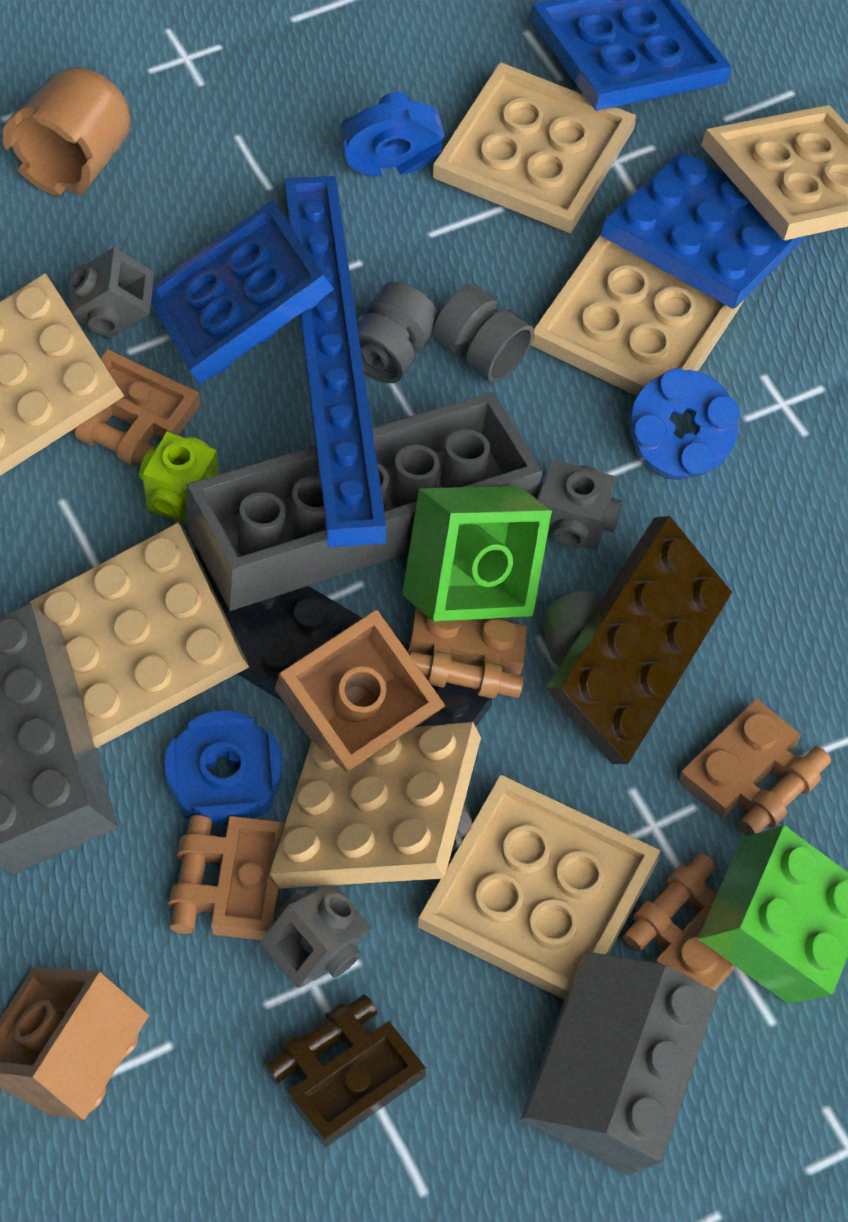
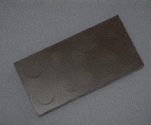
(639, 640)

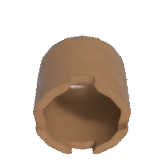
(68, 130)

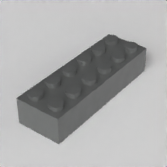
(266, 523)

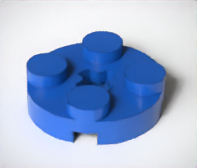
(393, 135)
(713, 415)
(247, 745)

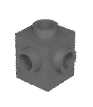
(111, 293)
(579, 504)
(316, 935)

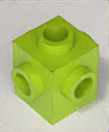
(170, 469)

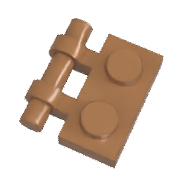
(149, 403)
(470, 653)
(742, 757)
(245, 895)
(682, 948)

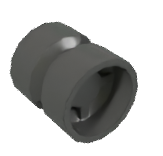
(394, 331)
(488, 337)

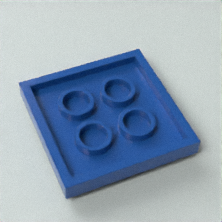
(629, 48)
(699, 231)
(238, 292)

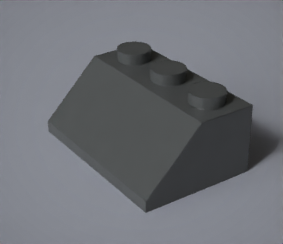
(620, 1060)

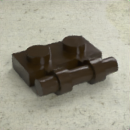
(355, 1082)

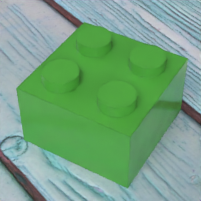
(476, 552)
(782, 916)

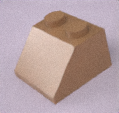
(358, 692)
(66, 1039)

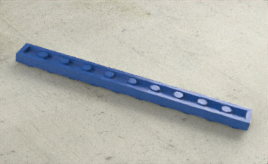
(336, 374)

